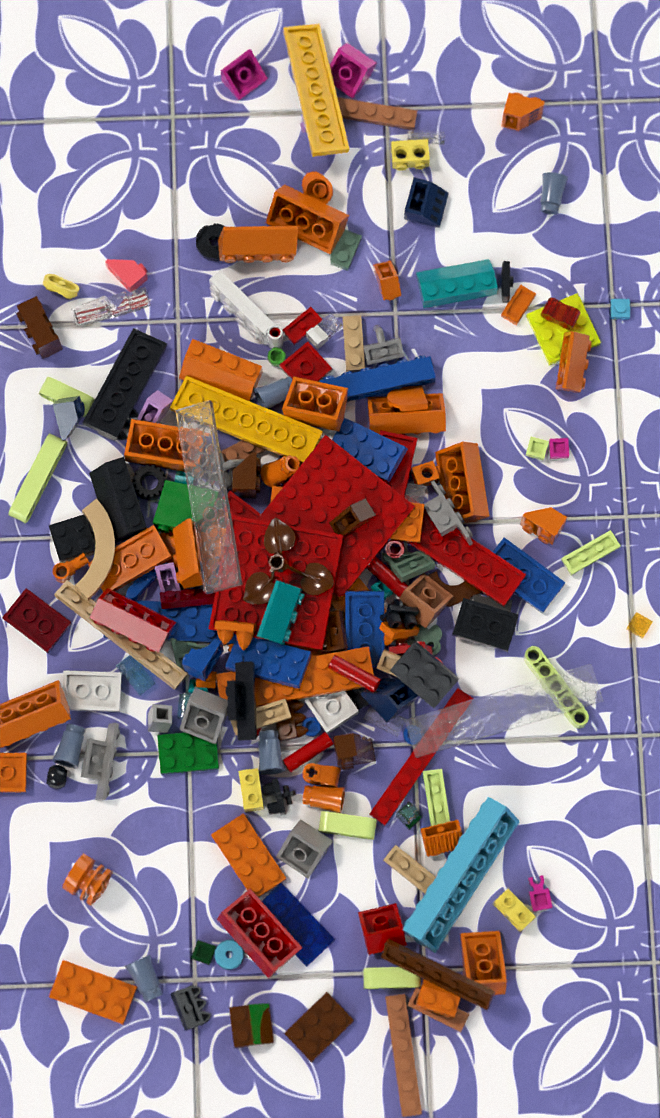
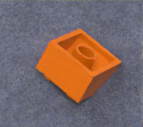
(437, 1000)

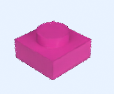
(559, 448)

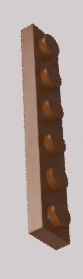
(438, 974)

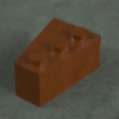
(38, 328)
(353, 750)

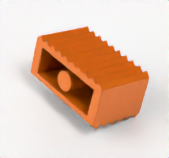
(441, 837)

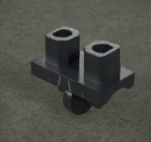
(399, 613)
(274, 789)

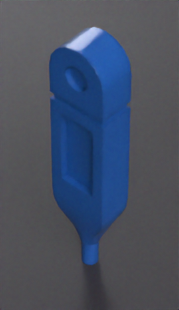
(140, 585)

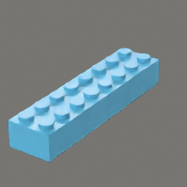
(461, 874)

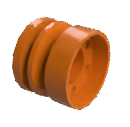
(88, 880)

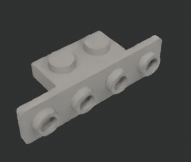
(443, 516)
(99, 759)

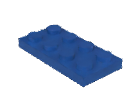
(370, 448)
(539, 585)
(363, 622)
(272, 661)

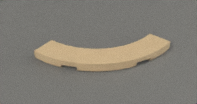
(104, 550)

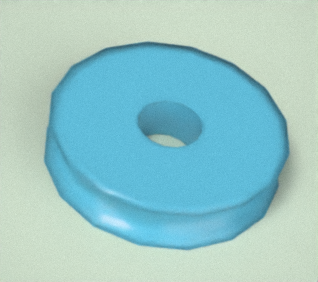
(229, 963)

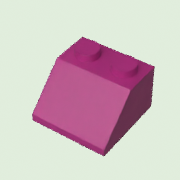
(350, 69)

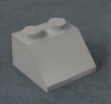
(204, 715)
(304, 848)

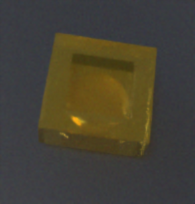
(639, 625)

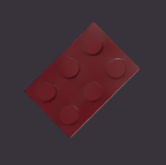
(36, 620)

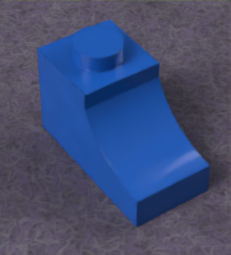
(202, 661)

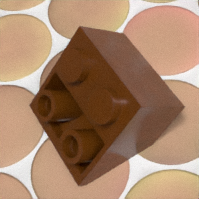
(245, 478)

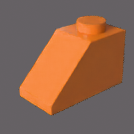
(387, 280)

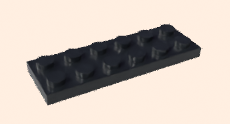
(125, 384)

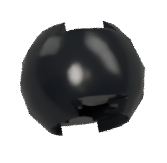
(56, 777)

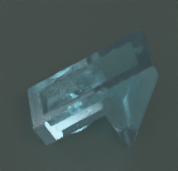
(135, 675)

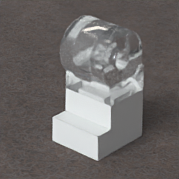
(323, 331)

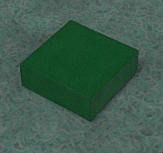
(203, 952)

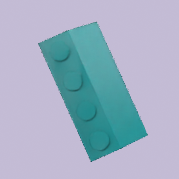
(457, 283)

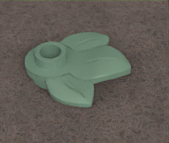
(429, 636)

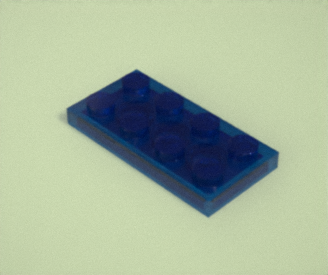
(299, 923)

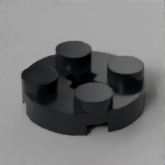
(203, 242)

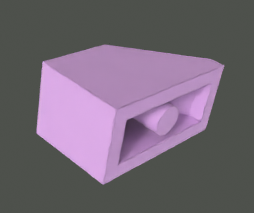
(155, 408)

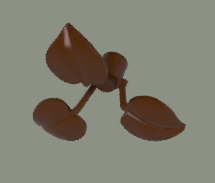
(281, 538)

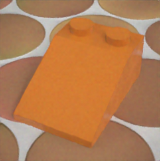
(484, 959)

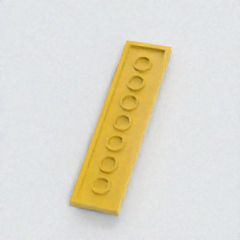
(316, 90)
(250, 421)

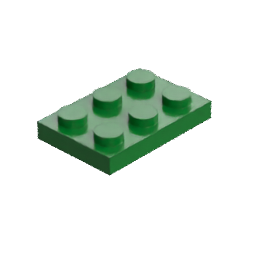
(186, 753)

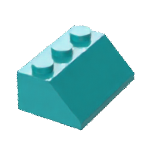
(280, 612)

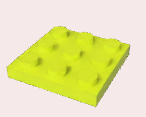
(551, 334)

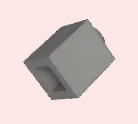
(159, 718)

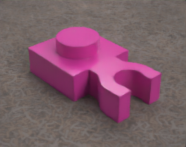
(539, 897)

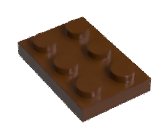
(319, 1027)

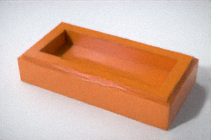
(518, 305)

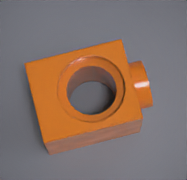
(416, 473)

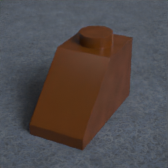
(352, 518)

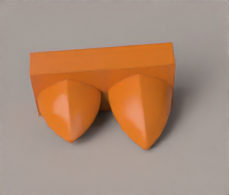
(243, 630)
(400, 633)

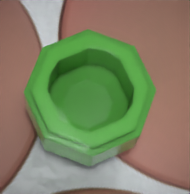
(276, 356)

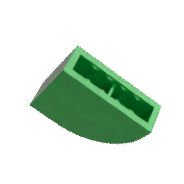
(172, 507)

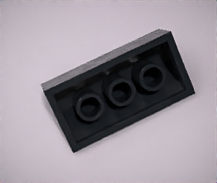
(118, 497)

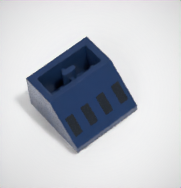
(425, 203)
(390, 698)

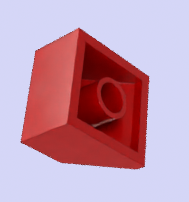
(379, 926)

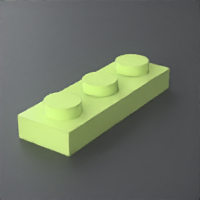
(590, 552)
(436, 797)

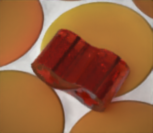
(560, 313)

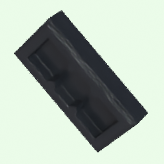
(506, 281)

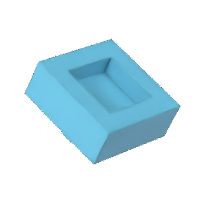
(620, 309)

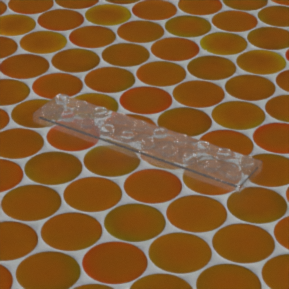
(208, 497)
(503, 710)

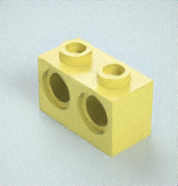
(409, 149)
(251, 790)
(514, 910)

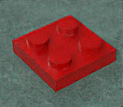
(306, 364)

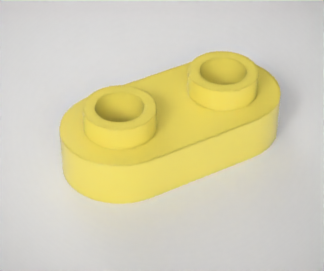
(60, 285)

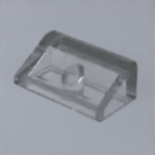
(433, 137)

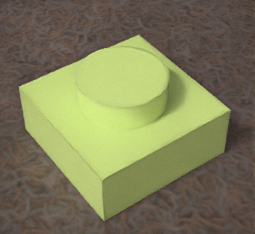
(537, 448)

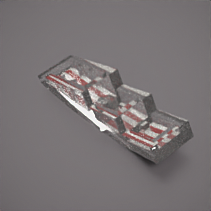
(110, 307)

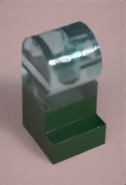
(409, 815)

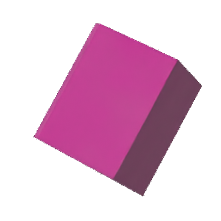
(243, 74)

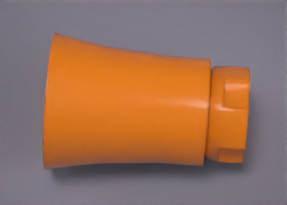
(278, 471)
(324, 797)

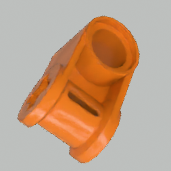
(326, 775)

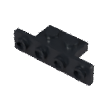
(243, 701)

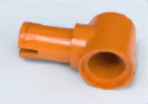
(70, 566)

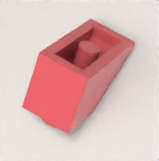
(127, 273)

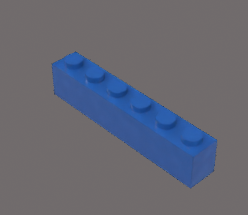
(385, 378)

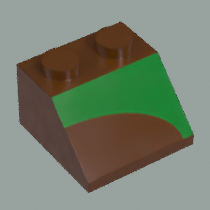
(251, 1025)

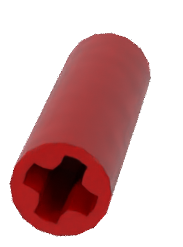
(387, 577)
(354, 673)
(307, 752)

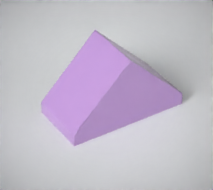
(167, 577)

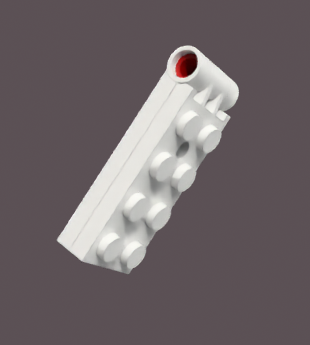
(245, 310)

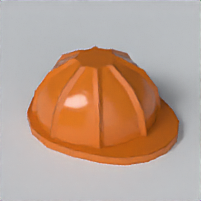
(317, 186)

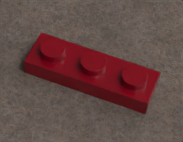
(185, 598)

